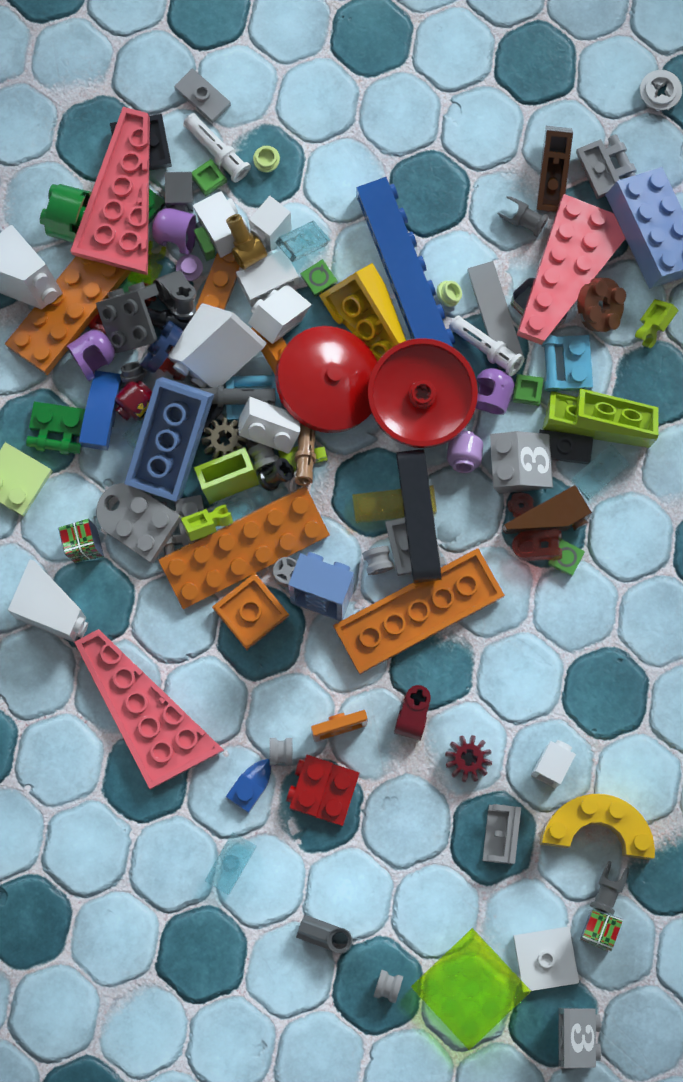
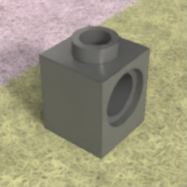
(179, 191)

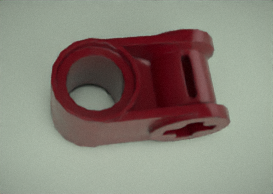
(413, 718)

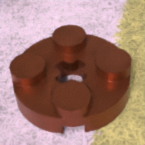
(613, 304)

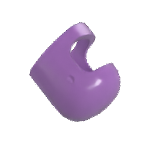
(172, 226)
(92, 352)
(494, 391)

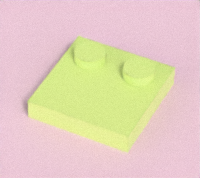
(20, 479)

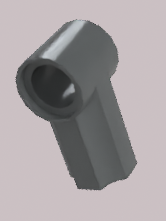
(322, 934)

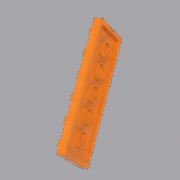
(48, 331)
(244, 547)
(418, 611)

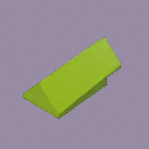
(602, 418)

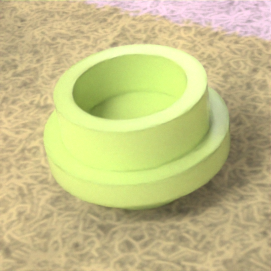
(266, 159)
(449, 293)

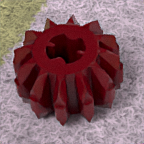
(476, 754)

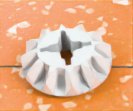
(658, 79)

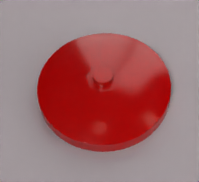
(325, 379)
(422, 393)

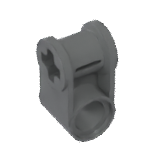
(176, 294)

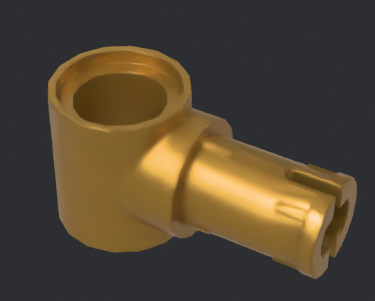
(247, 247)

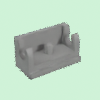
(501, 834)

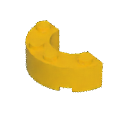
(605, 811)

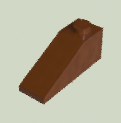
(554, 167)
(560, 512)

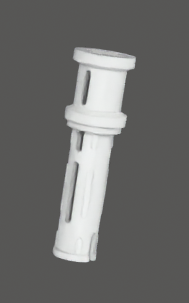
(223, 154)
(495, 353)

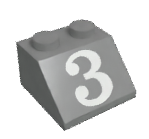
(521, 461)
(578, 1037)

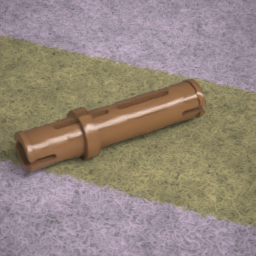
(305, 456)

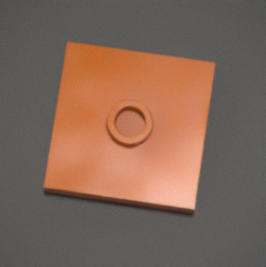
(250, 611)
(339, 724)

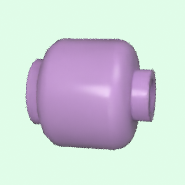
(465, 452)

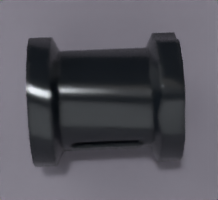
(276, 474)

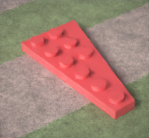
(118, 209)
(575, 252)
(152, 724)

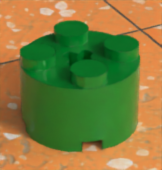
(64, 211)

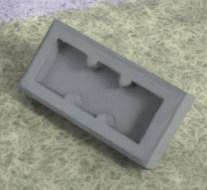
(202, 95)

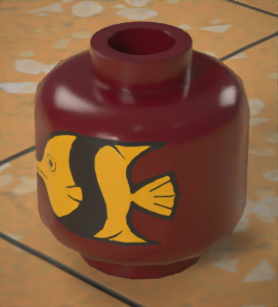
(133, 401)

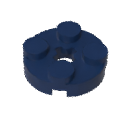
(160, 349)

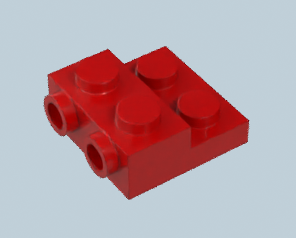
(322, 790)

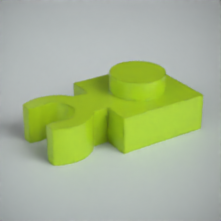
(204, 523)

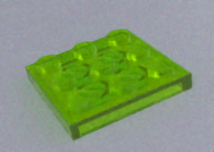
(471, 988)

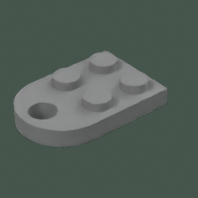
(138, 521)

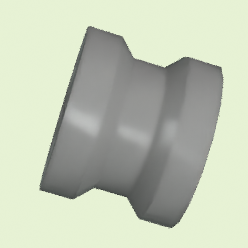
(263, 456)
(378, 560)
(286, 567)
(281, 751)
(388, 986)

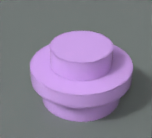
(190, 266)

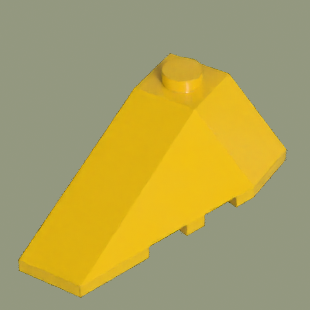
(366, 310)

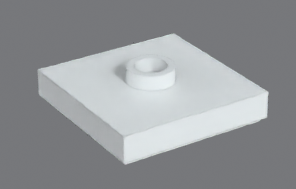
(546, 958)

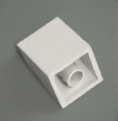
(24, 272)
(214, 347)
(46, 605)

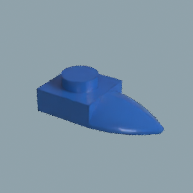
(250, 785)

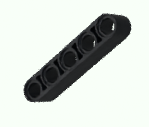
(418, 516)

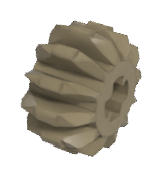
(213, 440)

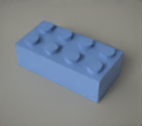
(651, 224)
(169, 439)
(321, 586)

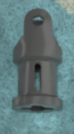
(526, 217)
(609, 891)

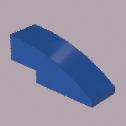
(100, 411)

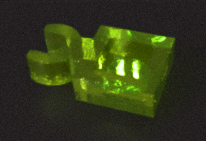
(154, 268)

